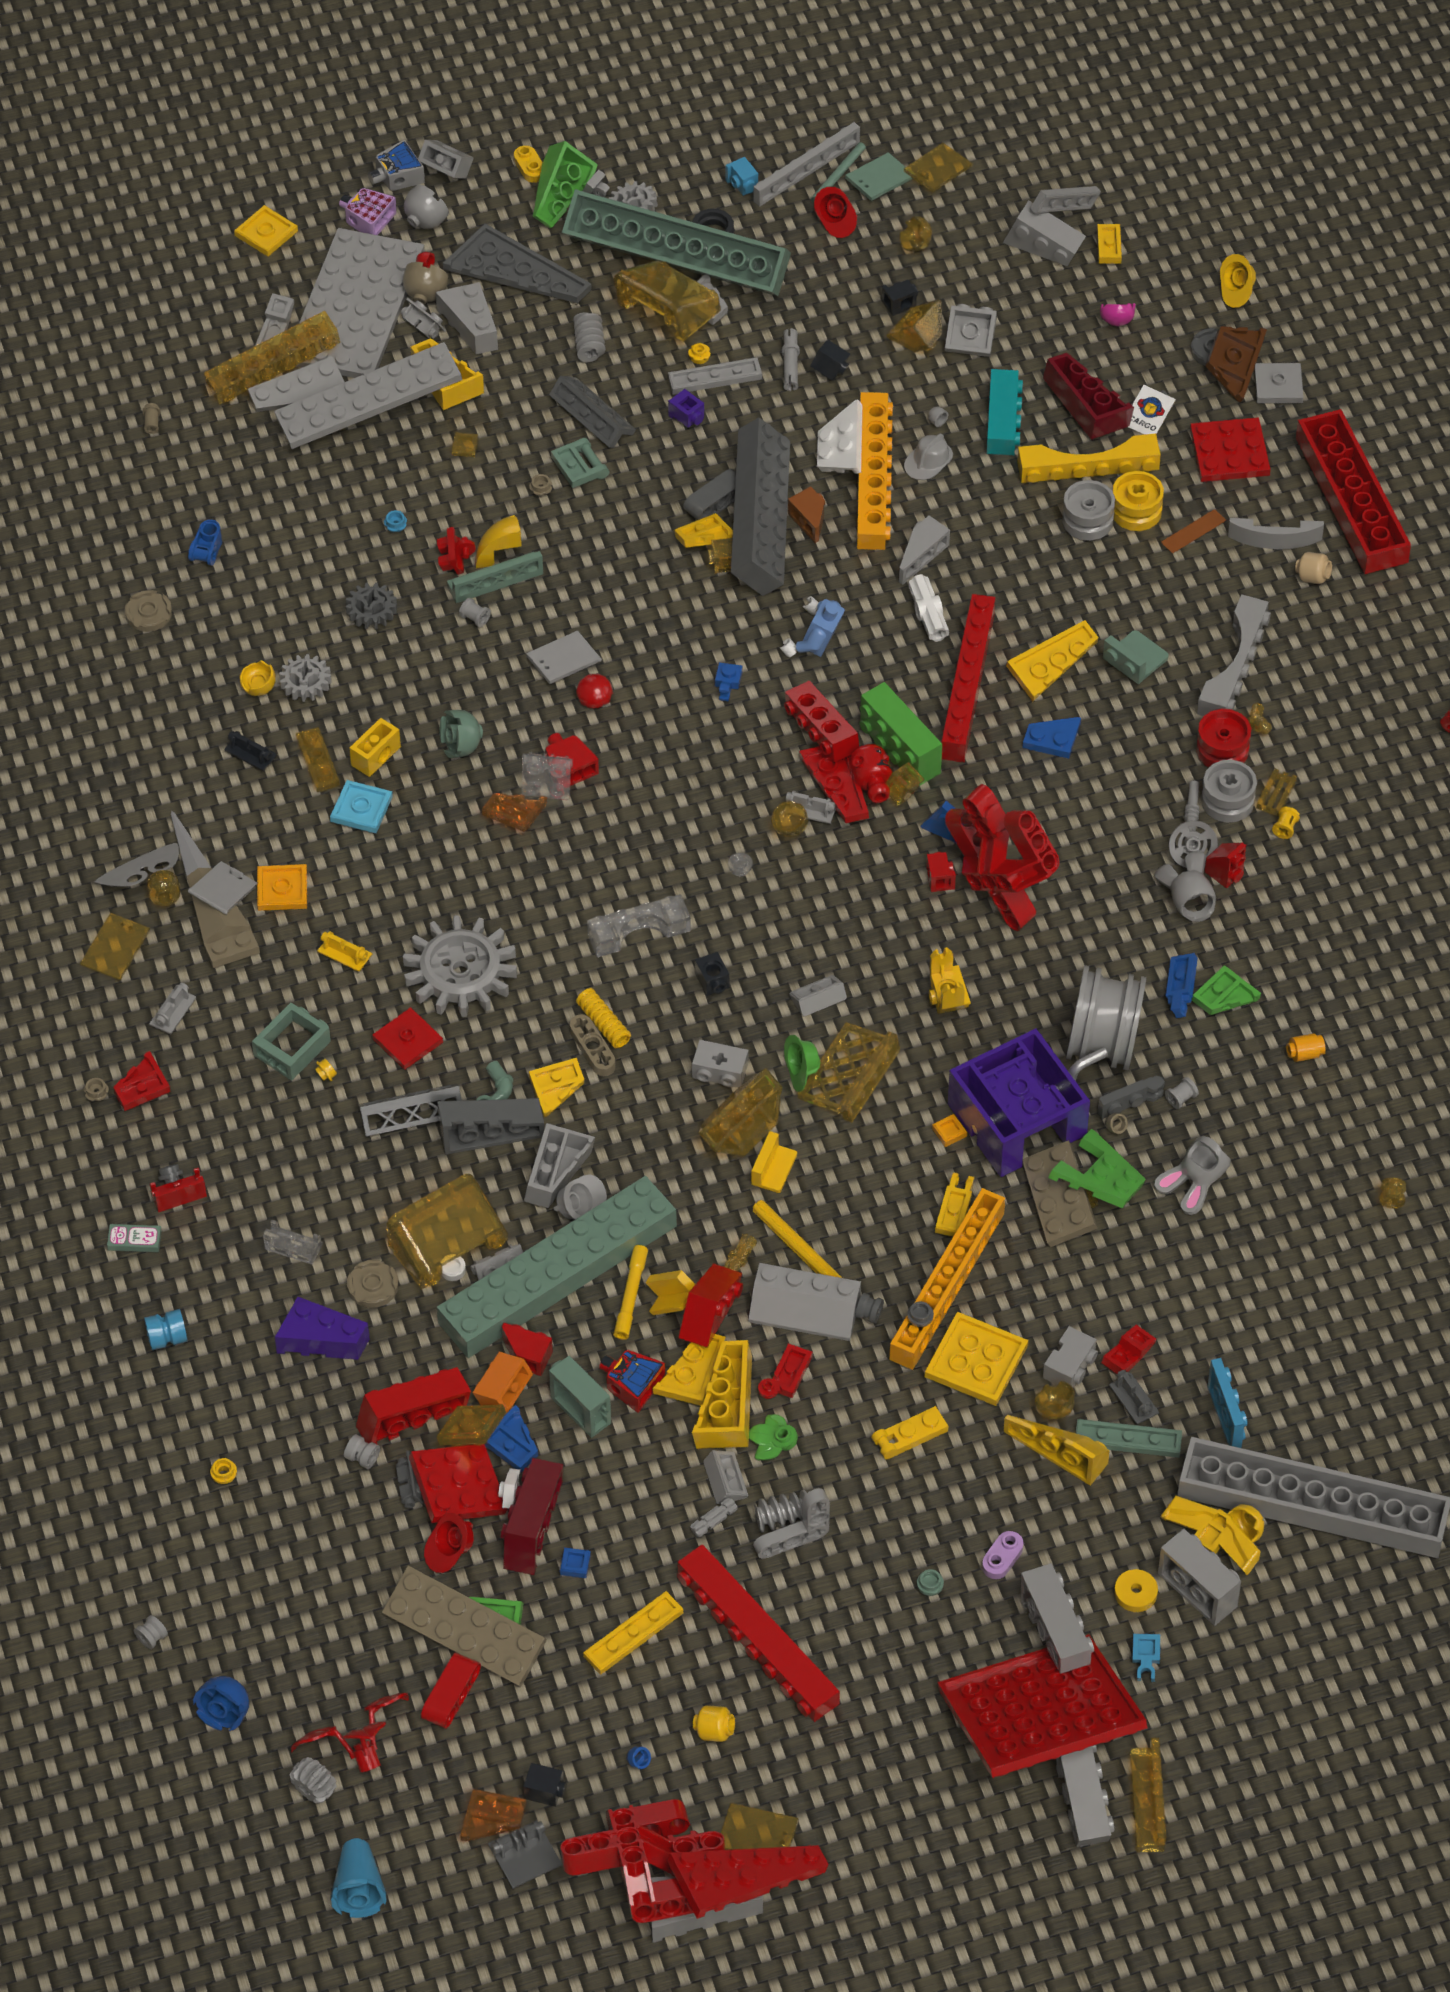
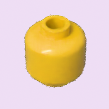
(714, 1723)

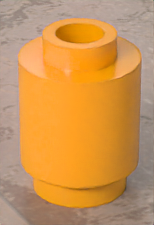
(1305, 1047)

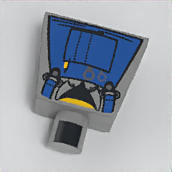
(397, 168)

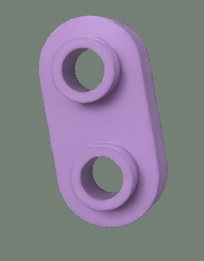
(1004, 1553)

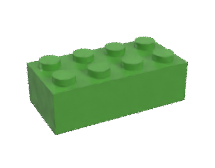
(900, 732)

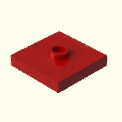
(407, 1038)

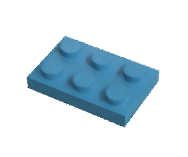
(1226, 1403)

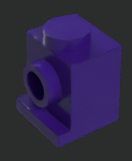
(686, 408)

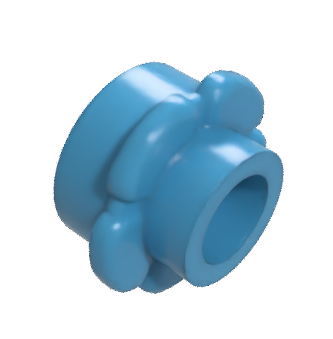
(395, 521)

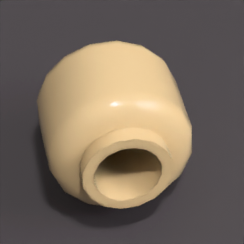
(1314, 568)

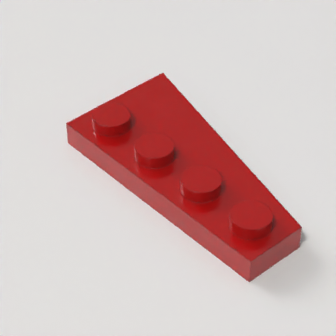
(837, 783)

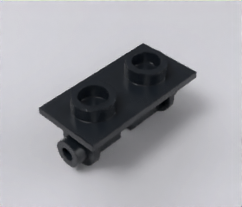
(249, 751)

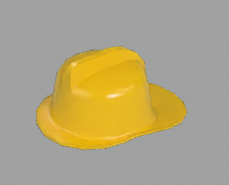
(1236, 280)

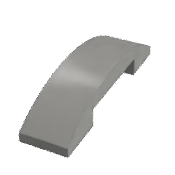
(277, 318)
(1275, 537)

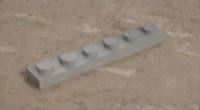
(806, 164)

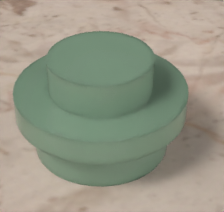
(930, 1582)

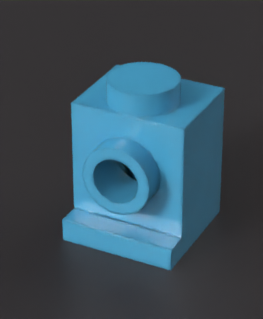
(741, 175)

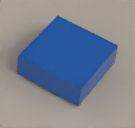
(575, 1562)

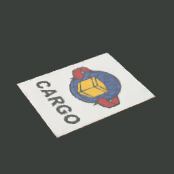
(1150, 410)

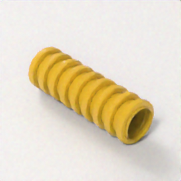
(603, 1018)

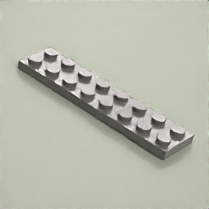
(368, 395)

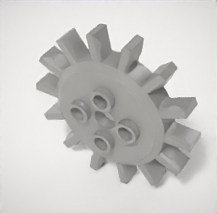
(455, 949)

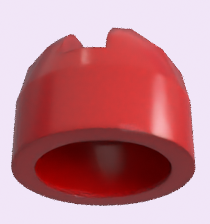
(427, 258)

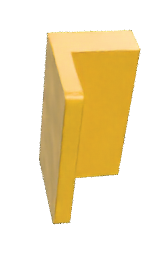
(772, 1164)
(671, 1290)

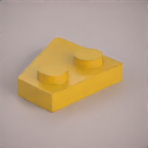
(703, 531)

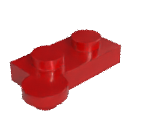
(787, 1374)

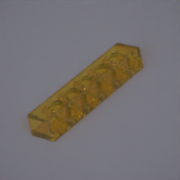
(277, 347)

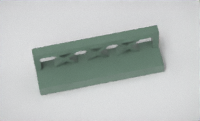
(496, 576)

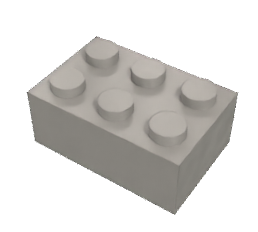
(1199, 1576)

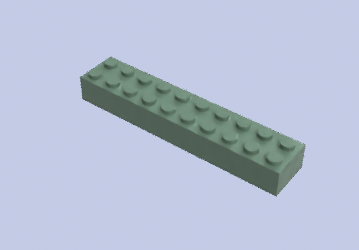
(676, 242)
(556, 1266)

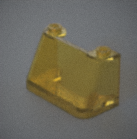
(669, 293)
(443, 1229)

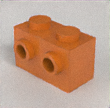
(503, 1381)

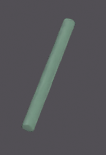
(841, 169)

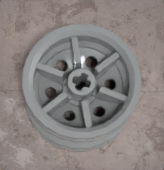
(1106, 1017)

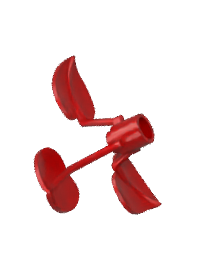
(364, 1751)

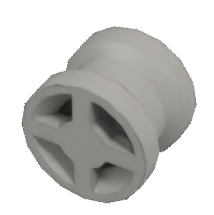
(150, 1632)

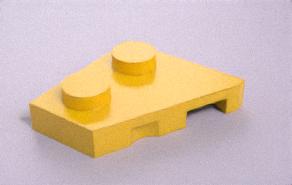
(556, 1083)

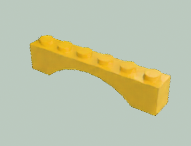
(1044, 464)

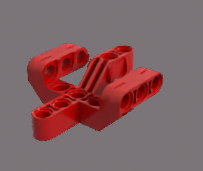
(983, 838)
(633, 1840)

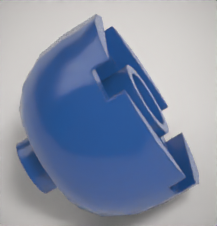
(222, 1702)

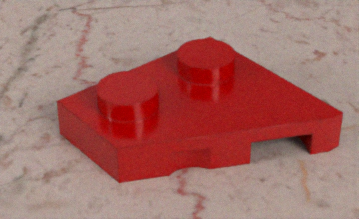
(141, 1084)

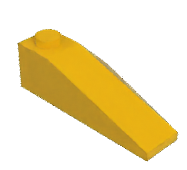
(1066, 1449)

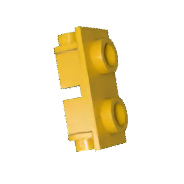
(343, 951)

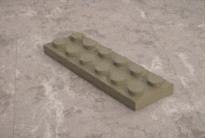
(464, 1626)

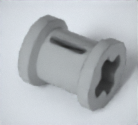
(476, 613)
(1181, 1092)

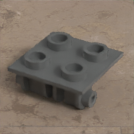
(525, 1854)

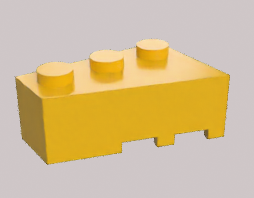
(469, 387)

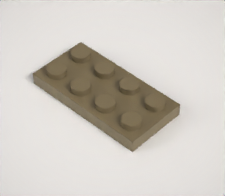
(1061, 1209)

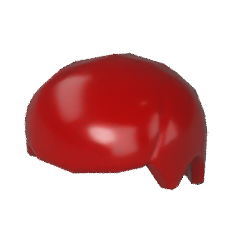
(594, 691)

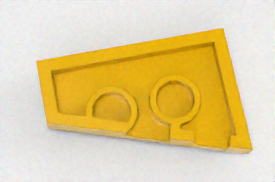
(691, 1373)

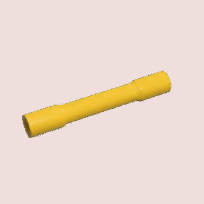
(625, 1317)

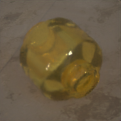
(163, 888)

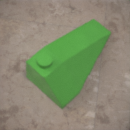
(560, 175)

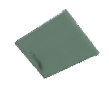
(878, 176)

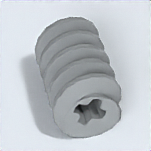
(589, 336)
(779, 1511)

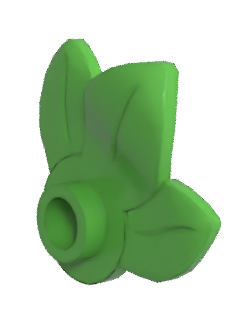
(770, 1436)

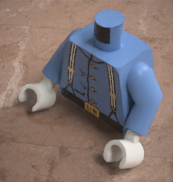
(820, 630)

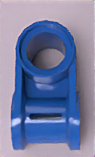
(206, 542)

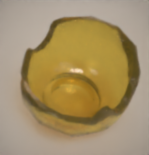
(917, 234)
(790, 819)
(1055, 1401)

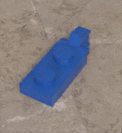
(1181, 983)

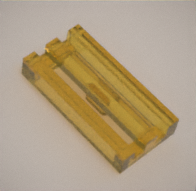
(1282, 779)

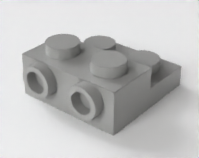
(971, 330)

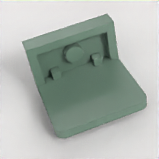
(1134, 655)

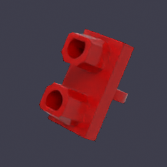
(457, 550)

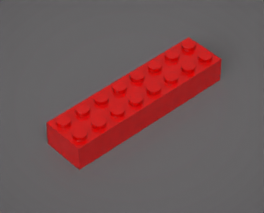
(1353, 491)

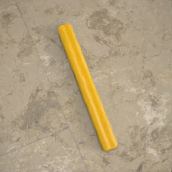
(792, 1239)

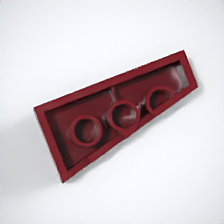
(1086, 398)
(531, 1515)

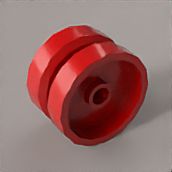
(1223, 736)

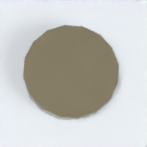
(148, 611)
(372, 1283)

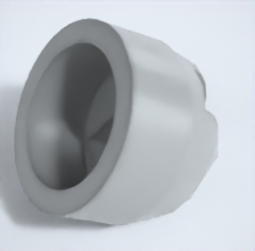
(938, 416)

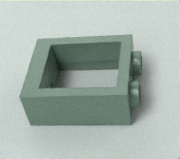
(278, 1059)
(580, 1396)

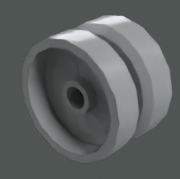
(1088, 510)
(1229, 791)

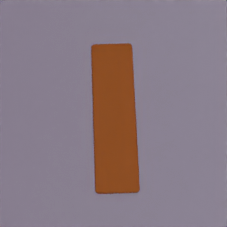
(1193, 531)

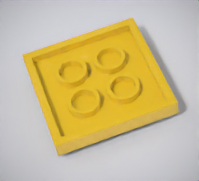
(976, 1358)

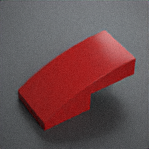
(1129, 1351)

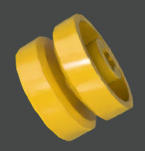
(1138, 500)

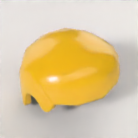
(257, 678)
(1248, 1520)

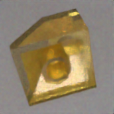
(919, 327)

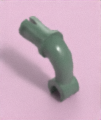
(502, 1081)

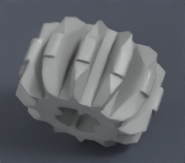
(313, 1780)

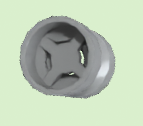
(362, 1451)

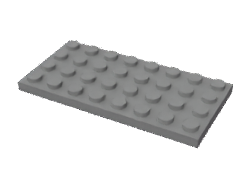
(362, 296)

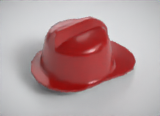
(835, 212)
(448, 1542)

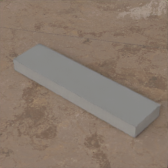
(1065, 199)
(715, 375)

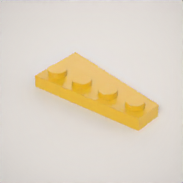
(1049, 660)

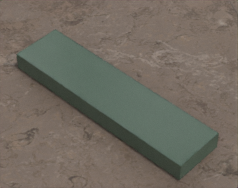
(1132, 1437)

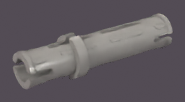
(790, 352)

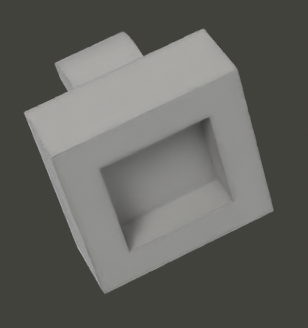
(596, 186)

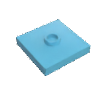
(361, 806)

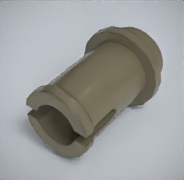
(151, 412)

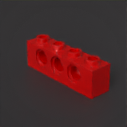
(821, 721)

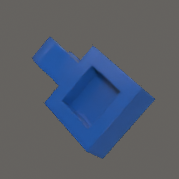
(728, 678)

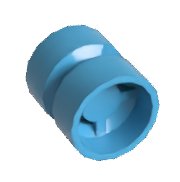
(165, 1329)

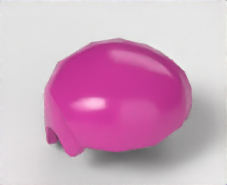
(1117, 314)

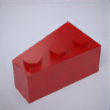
(709, 1304)

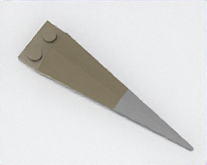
(223, 936)

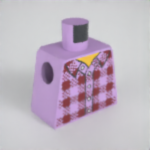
(368, 210)

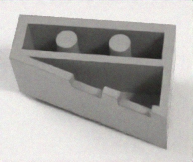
(1044, 236)
(470, 315)
(556, 1163)

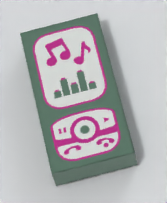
(134, 1238)

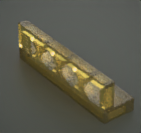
(1148, 1798)

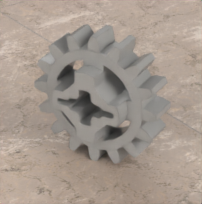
(636, 195)
(305, 677)

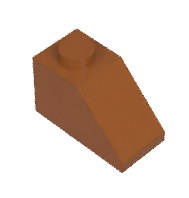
(808, 512)

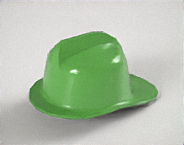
(801, 1060)

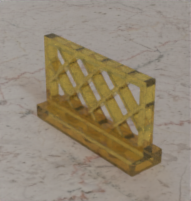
(868, 1076)

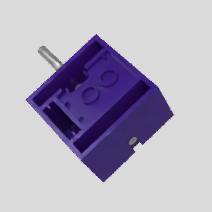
(1017, 1094)

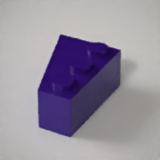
(321, 1331)

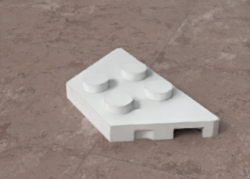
(841, 441)

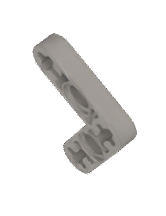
(812, 1527)

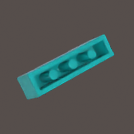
(1003, 412)

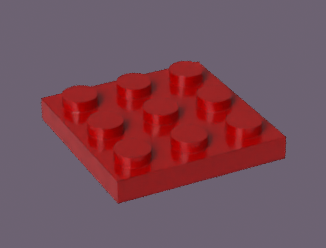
(1230, 449)
(457, 1482)

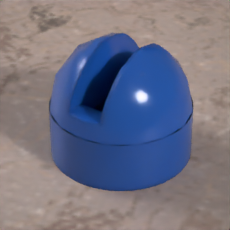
(641, 1760)

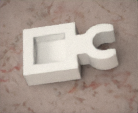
(508, 1488)

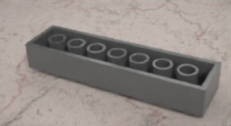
(760, 506)

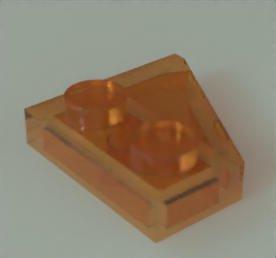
(514, 810)
(491, 1815)

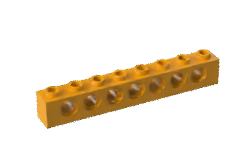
(874, 476)
(949, 1276)

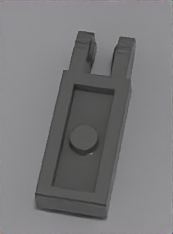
(1131, 1096)

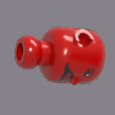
(871, 771)

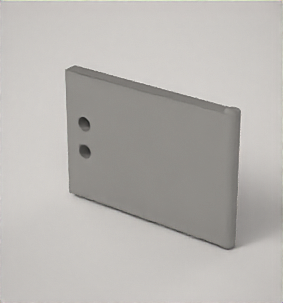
(563, 657)
(223, 887)

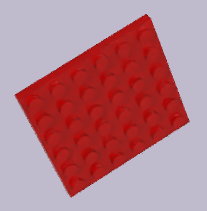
(1032, 1713)

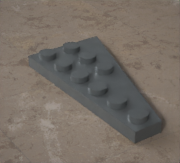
(507, 262)

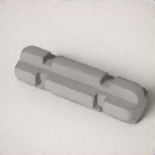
(713, 1517)

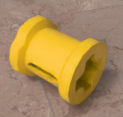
(1286, 822)

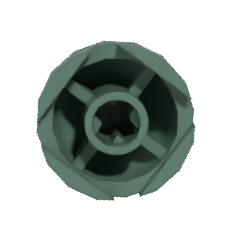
(460, 733)

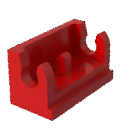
(178, 1192)

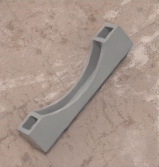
(1248, 622)

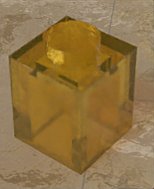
(721, 555)

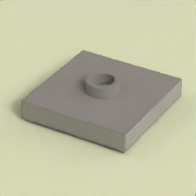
(1278, 383)

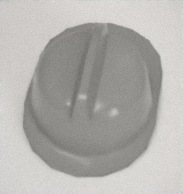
(928, 457)
(580, 1196)

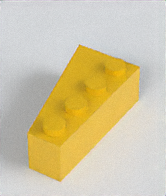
(726, 1407)

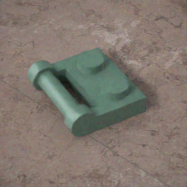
(573, 465)

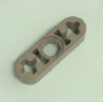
(592, 1055)

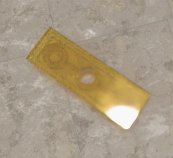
(317, 759)

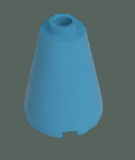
(357, 1881)

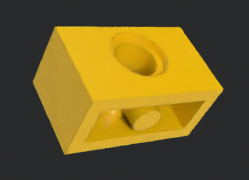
(375, 747)

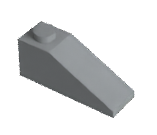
(925, 543)

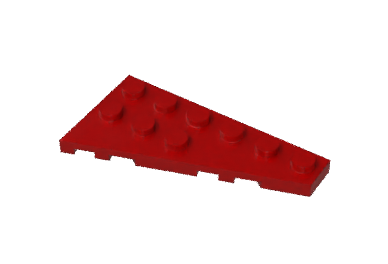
(739, 1875)

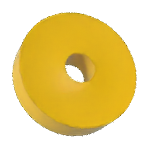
(1136, 1580)

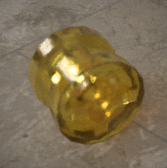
(1392, 1192)

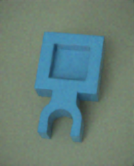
(1146, 1651)

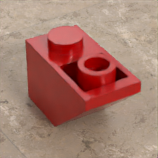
(1226, 863)
(531, 1346)

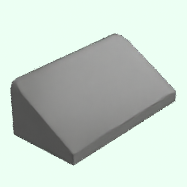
(818, 995)
(725, 1476)

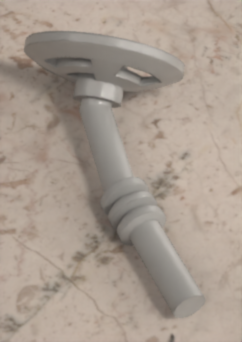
(1188, 829)

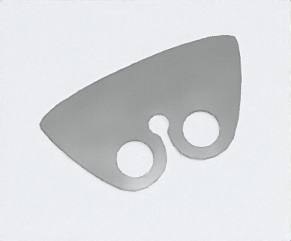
(119, 875)

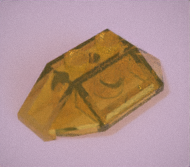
(744, 1116)

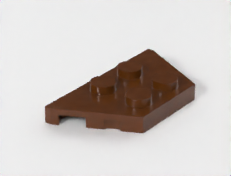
(1235, 357)

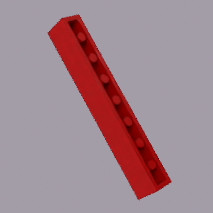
(968, 678)
(758, 1633)

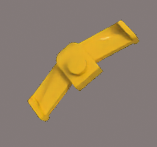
(1214, 1530)

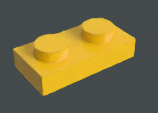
(1109, 243)

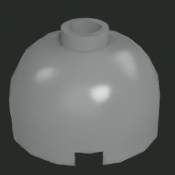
(424, 209)

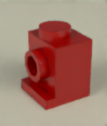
(940, 872)

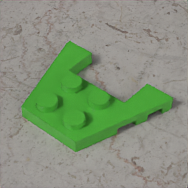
(1108, 1178)

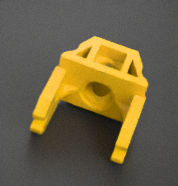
(947, 984)

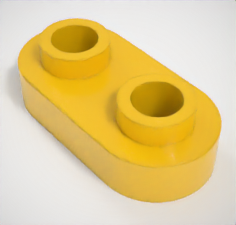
(528, 163)

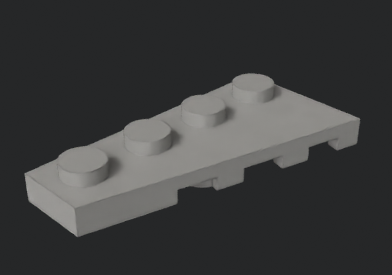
(296, 385)

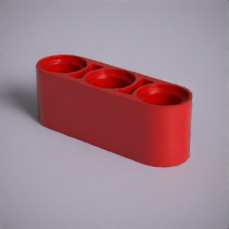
(450, 1690)

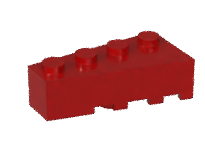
(411, 1404)

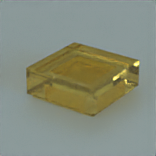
(465, 444)

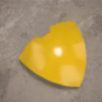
(499, 536)

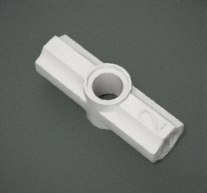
(928, 608)

